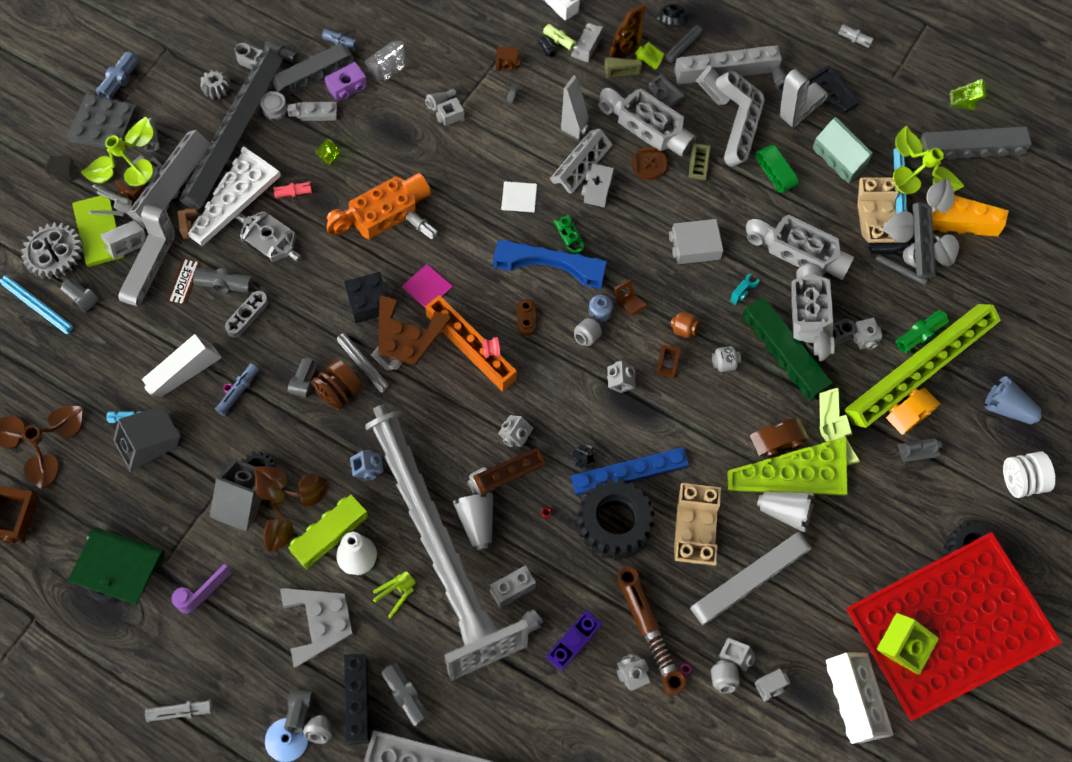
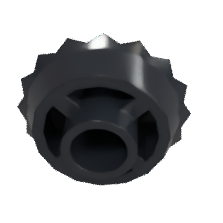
(673, 15)

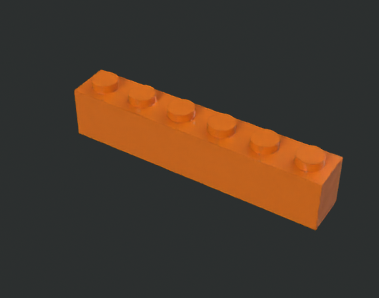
(470, 343)

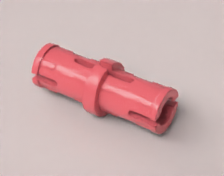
(292, 190)

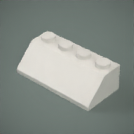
(859, 697)

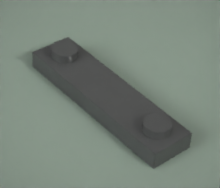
(924, 240)

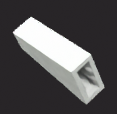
(181, 366)

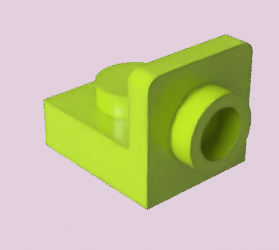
(650, 55)

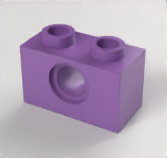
(346, 82)

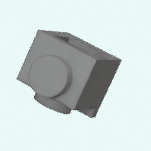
(450, 112)
(772, 684)

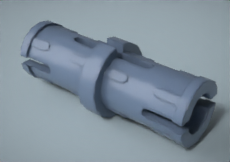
(349, 42)

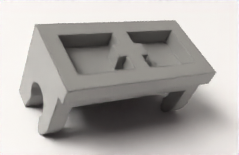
(587, 43)
(124, 239)

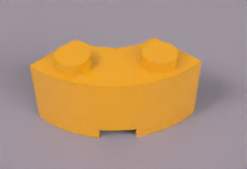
(913, 410)

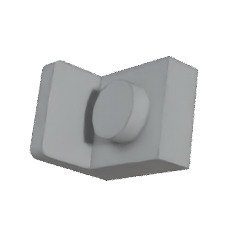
(738, 654)

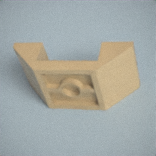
(876, 207)
(696, 524)

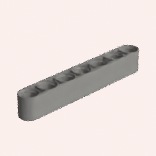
(750, 578)

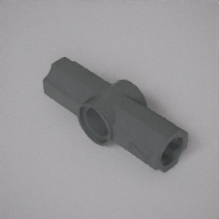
(222, 280)
(405, 694)

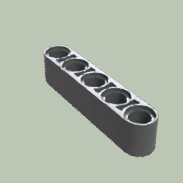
(312, 69)

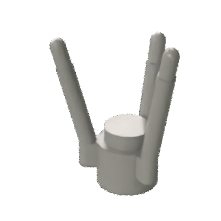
(121, 203)

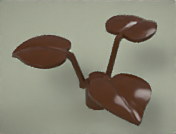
(41, 469)
(269, 487)

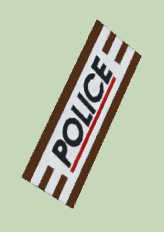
(183, 281)

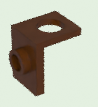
(128, 193)
(630, 301)

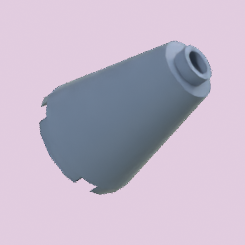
(1012, 402)

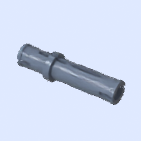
(242, 382)

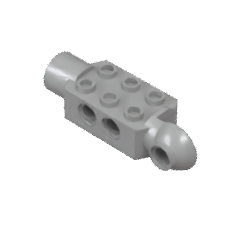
(649, 120)
(800, 244)
(813, 310)

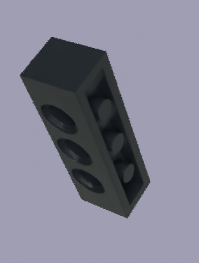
(356, 699)

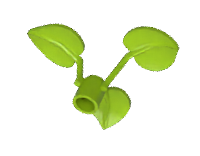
(140, 172)
(904, 179)

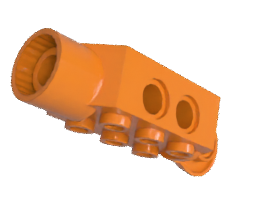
(380, 207)

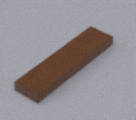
(509, 470)

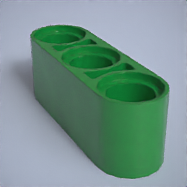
(776, 168)

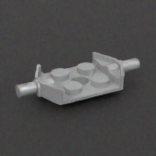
(277, 245)

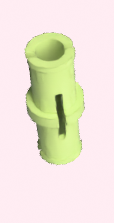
(565, 41)

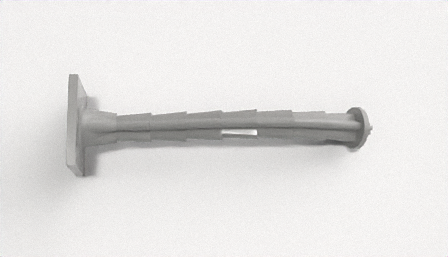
(480, 635)

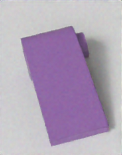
(187, 602)

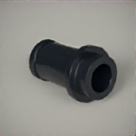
(550, 50)

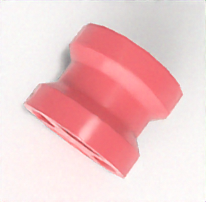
(491, 347)

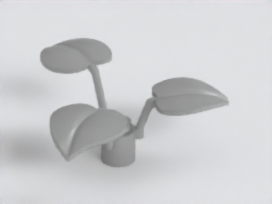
(901, 225)

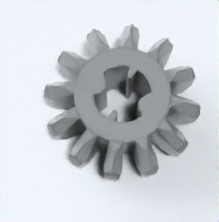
(215, 84)

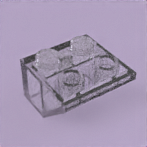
(386, 61)

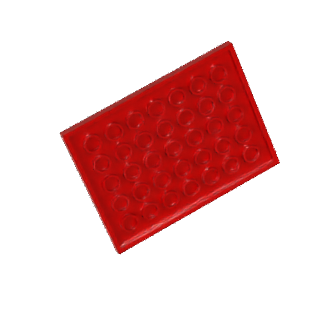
(976, 611)

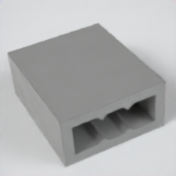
(696, 241)

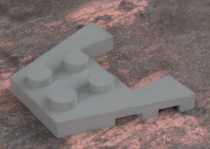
(327, 621)

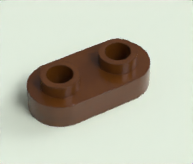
(526, 315)

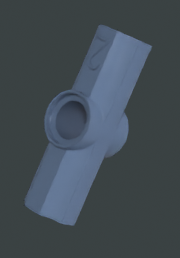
(117, 75)

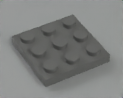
(100, 119)

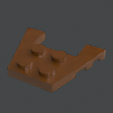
(406, 341)

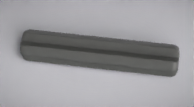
(679, 48)

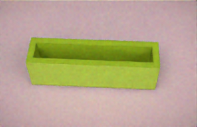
(328, 532)

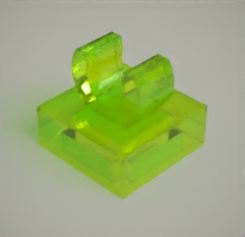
(327, 151)

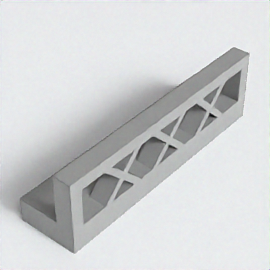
(575, 158)

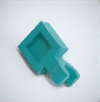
(741, 292)

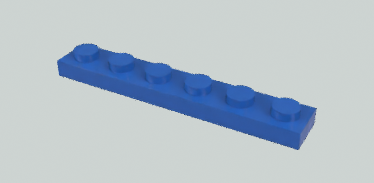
(631, 470)

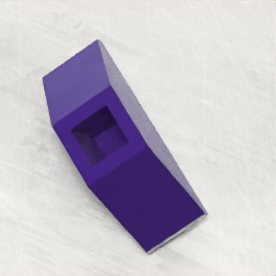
(574, 641)

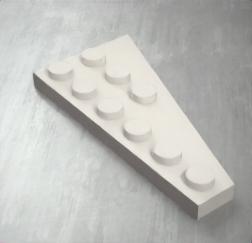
(234, 193)

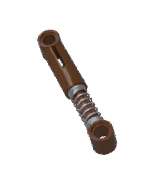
(649, 628)

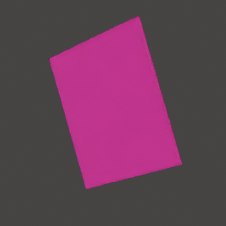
(426, 285)

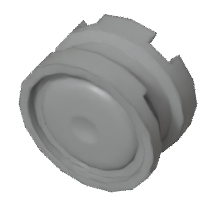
(274, 105)

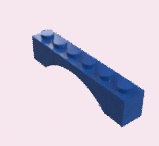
(514, 255)

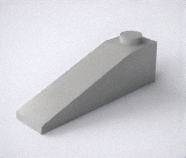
(574, 110)

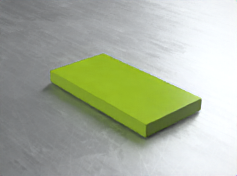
(92, 226)

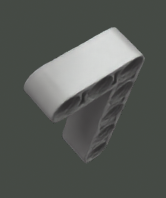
(799, 98)
(748, 114)
(150, 256)

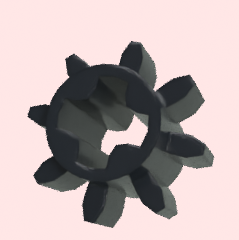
(584, 456)

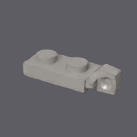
(313, 111)

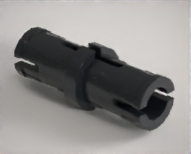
(886, 247)

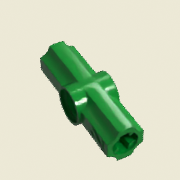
(922, 331)

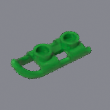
(572, 236)

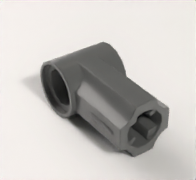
(82, 297)
(301, 382)
(298, 704)

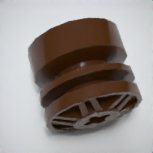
(333, 387)

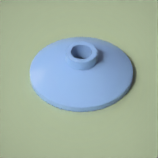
(284, 751)

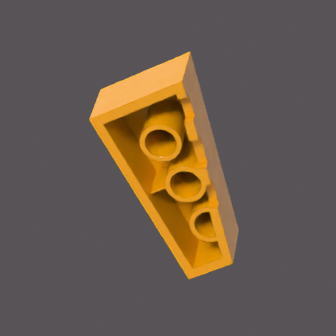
(970, 217)

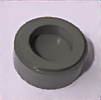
(512, 94)

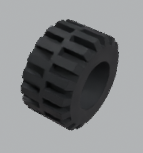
(963, 533)

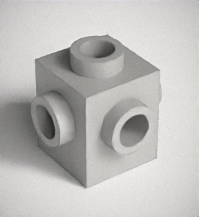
(867, 334)
(621, 376)
(515, 431)
(633, 672)

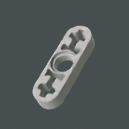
(233, 320)

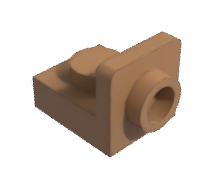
(186, 218)

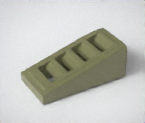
(621, 67)
(699, 148)

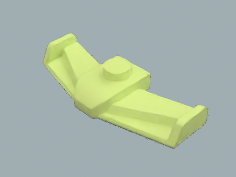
(832, 424)

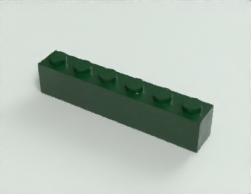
(786, 349)

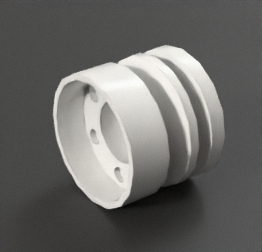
(1029, 474)

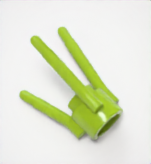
(403, 583)

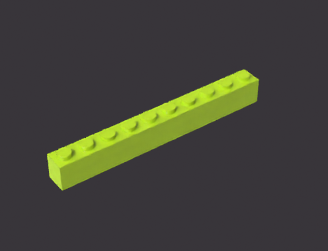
(922, 365)

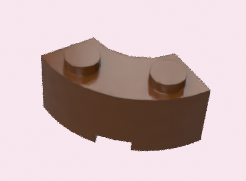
(786, 435)

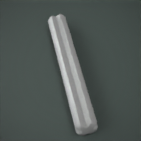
(362, 362)

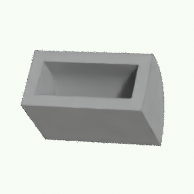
(707, 81)

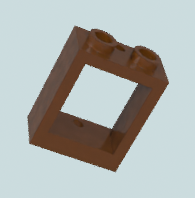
(29, 502)

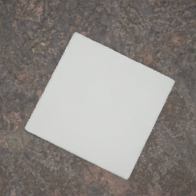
(519, 196)

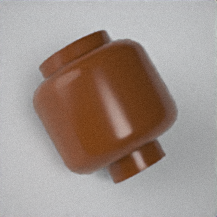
(685, 324)

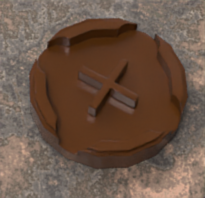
(649, 163)

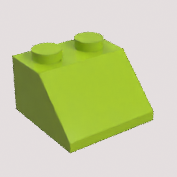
(907, 643)

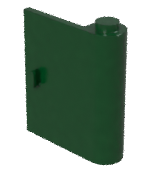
(116, 561)

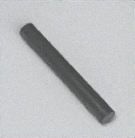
(901, 269)

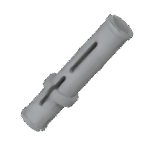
(181, 710)

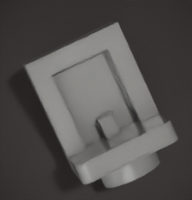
(385, 362)

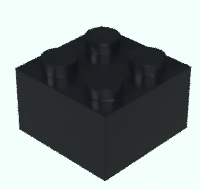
(365, 295)

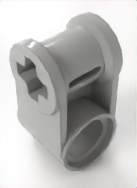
(247, 55)

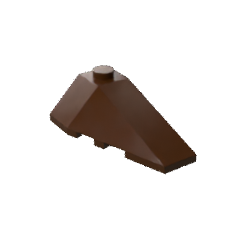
(629, 33)

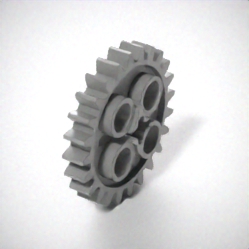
(39, 257)

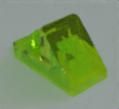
(967, 95)

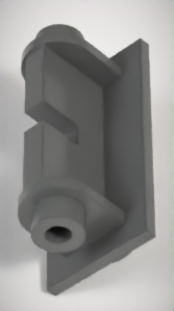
(919, 450)

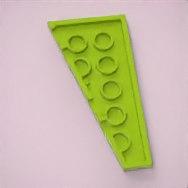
(810, 469)

